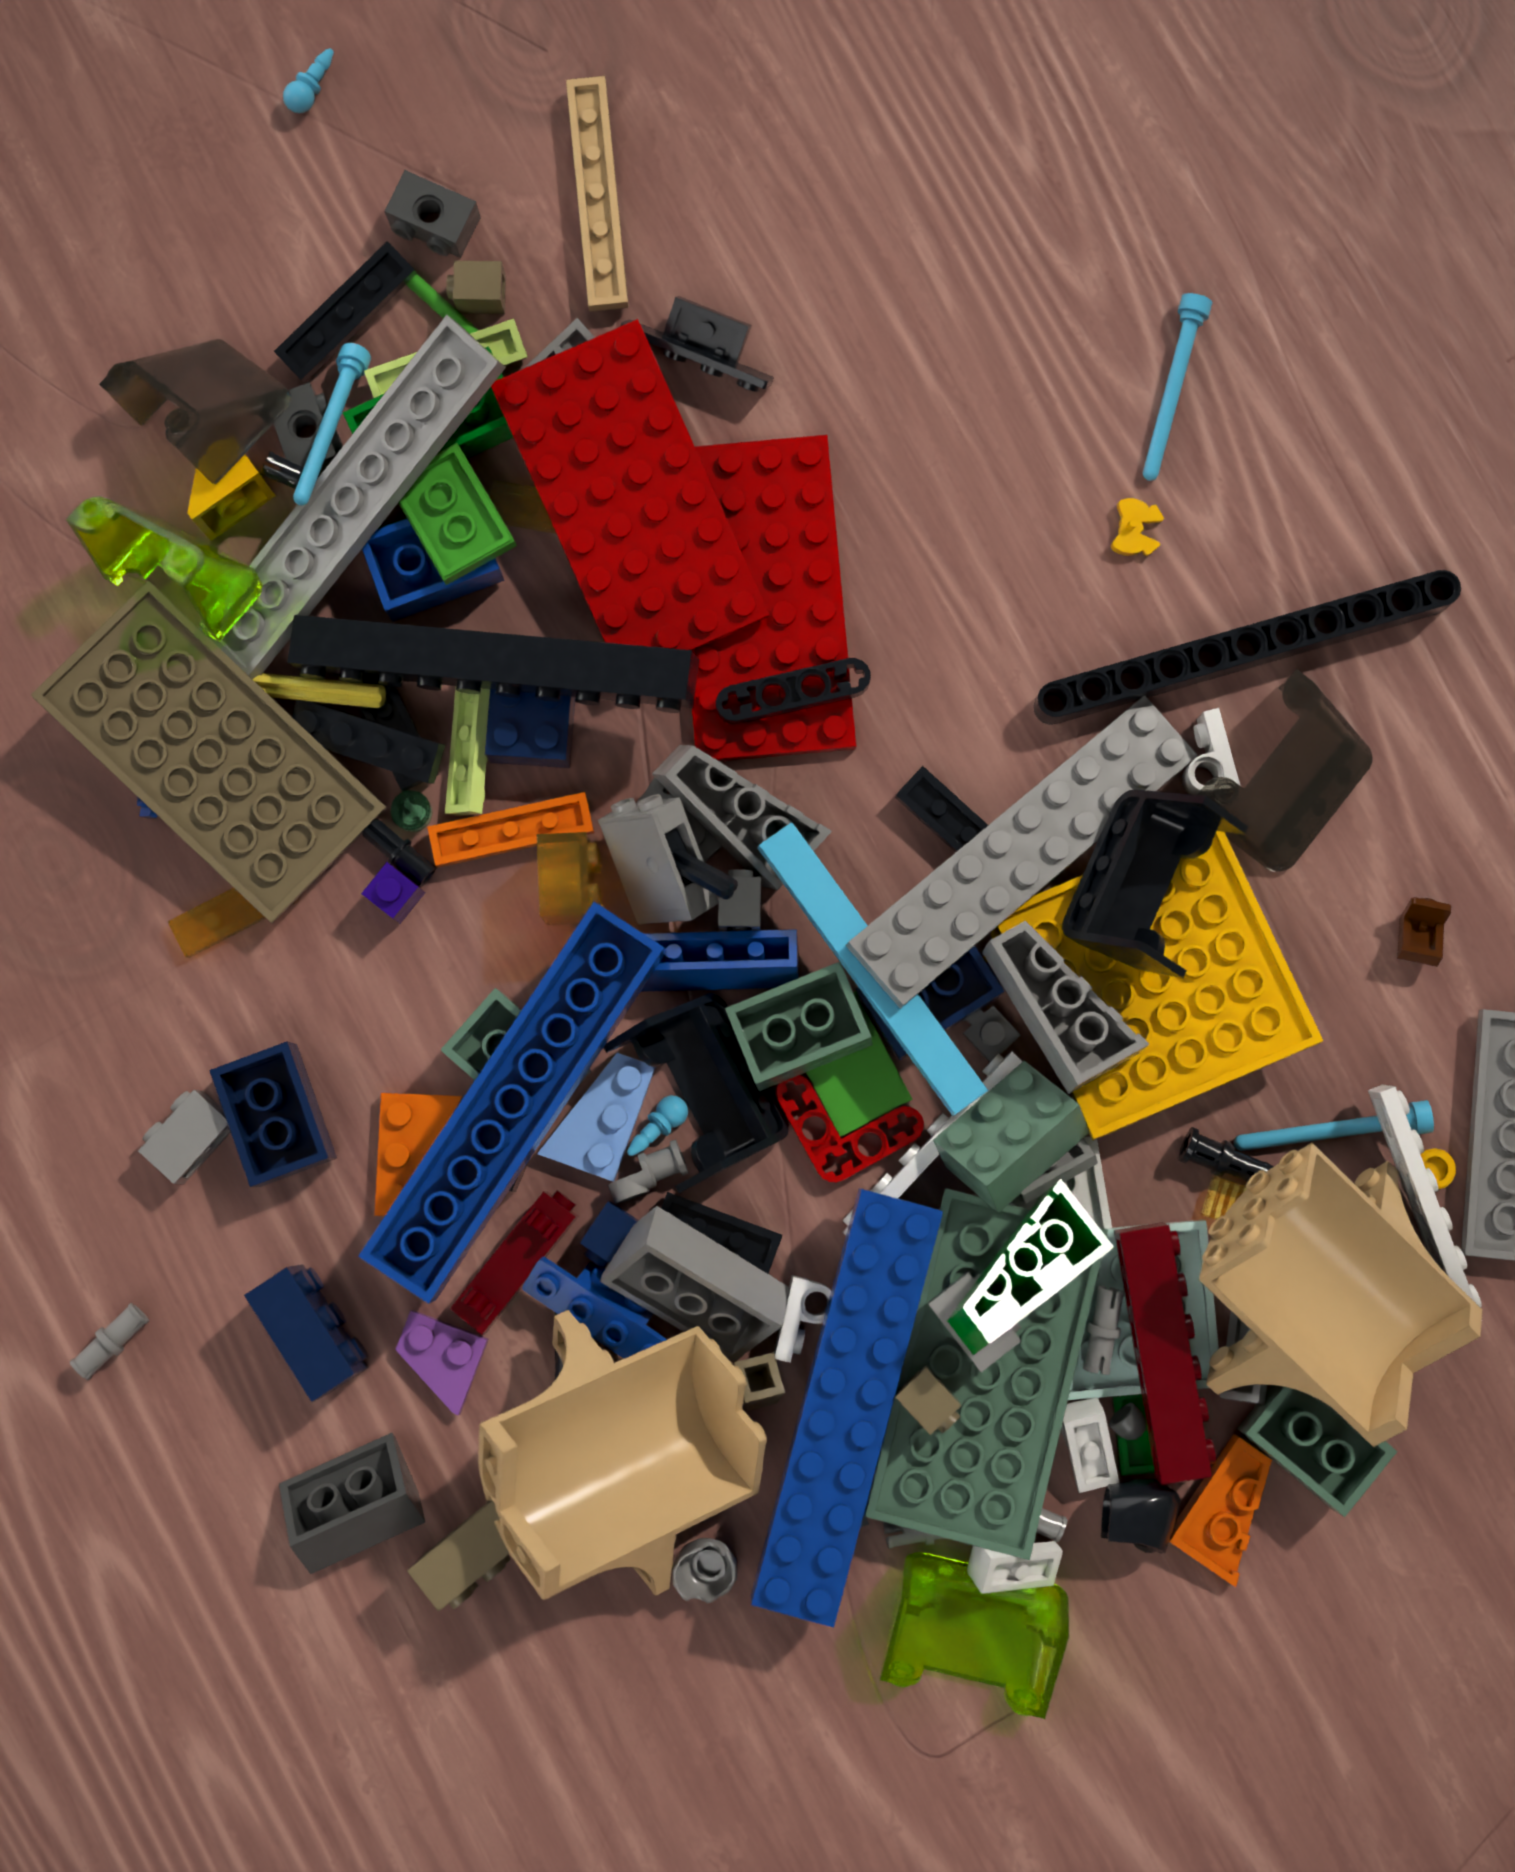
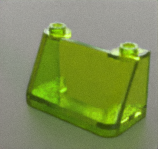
(135, 542)
(988, 1637)

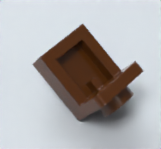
(1422, 931)

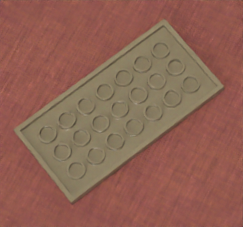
(209, 751)

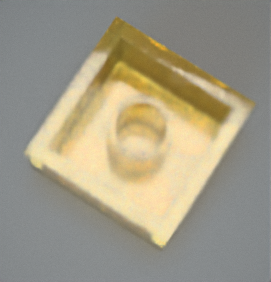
(567, 876)

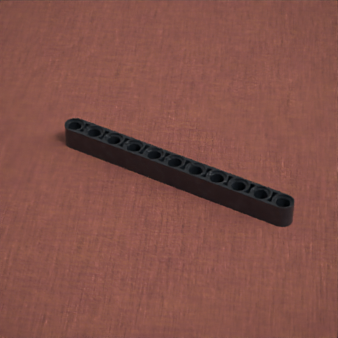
(1263, 638)

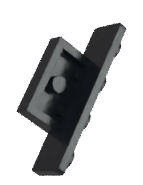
(708, 339)

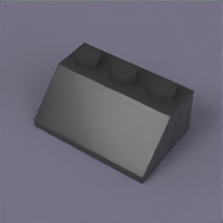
(350, 1504)

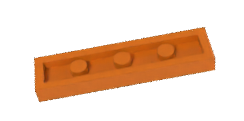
(508, 829)

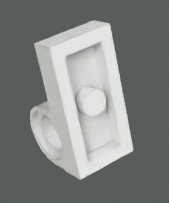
(1211, 736)
(789, 1336)
(1089, 1445)
(1003, 1572)

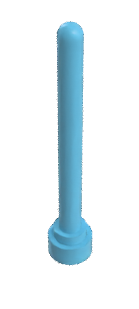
(1193, 312)
(351, 365)
(1419, 1118)

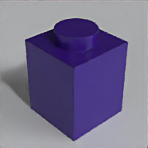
(393, 893)

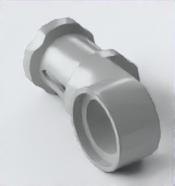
(654, 1168)

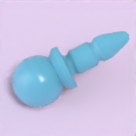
(300, 93)
(669, 1114)

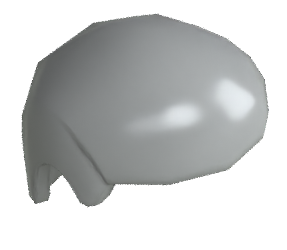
(704, 1570)

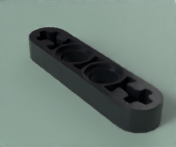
(791, 684)

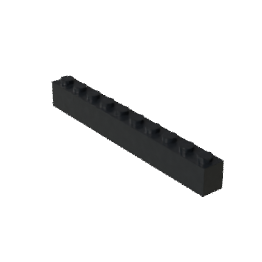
(494, 662)

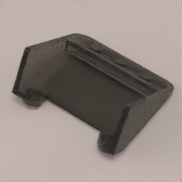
(219, 397)
(1298, 782)

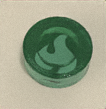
(411, 811)

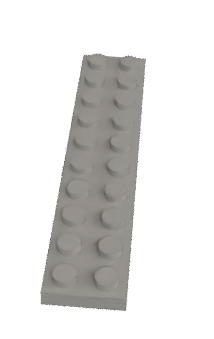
(361, 489)
(1017, 853)

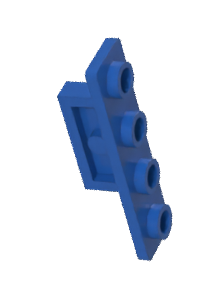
(606, 1313)

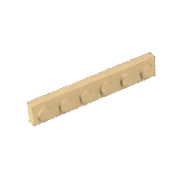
(597, 193)

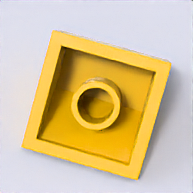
(224, 504)

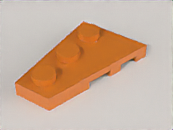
(405, 1135)
(1221, 1510)

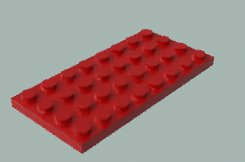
(629, 494)
(786, 528)

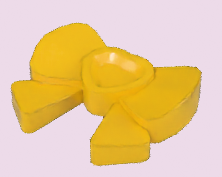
(1133, 514)

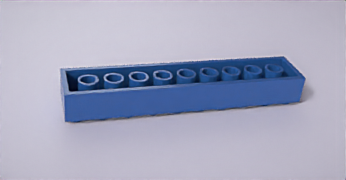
(512, 1103)
(845, 1408)

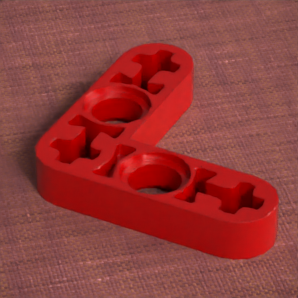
(831, 1140)

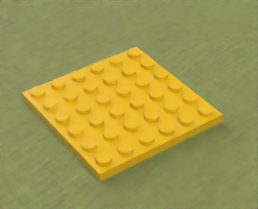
(1202, 1030)

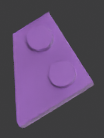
(442, 1356)

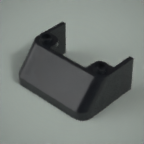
(1133, 871)
(714, 1080)

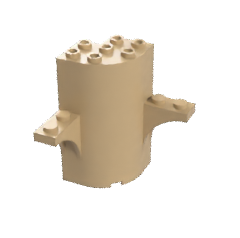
(1332, 1291)
(619, 1458)

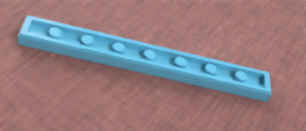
(838, 924)

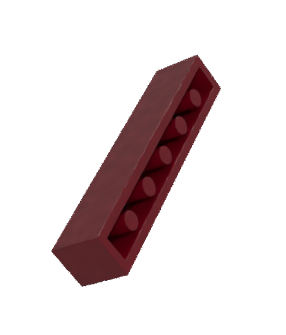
(1163, 1353)

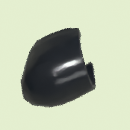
(1140, 1514)

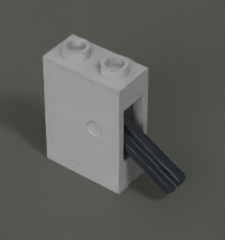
(661, 861)

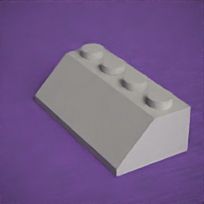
(696, 1283)

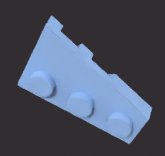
(603, 1119)

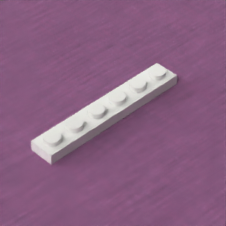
(918, 1159)
(1420, 1185)

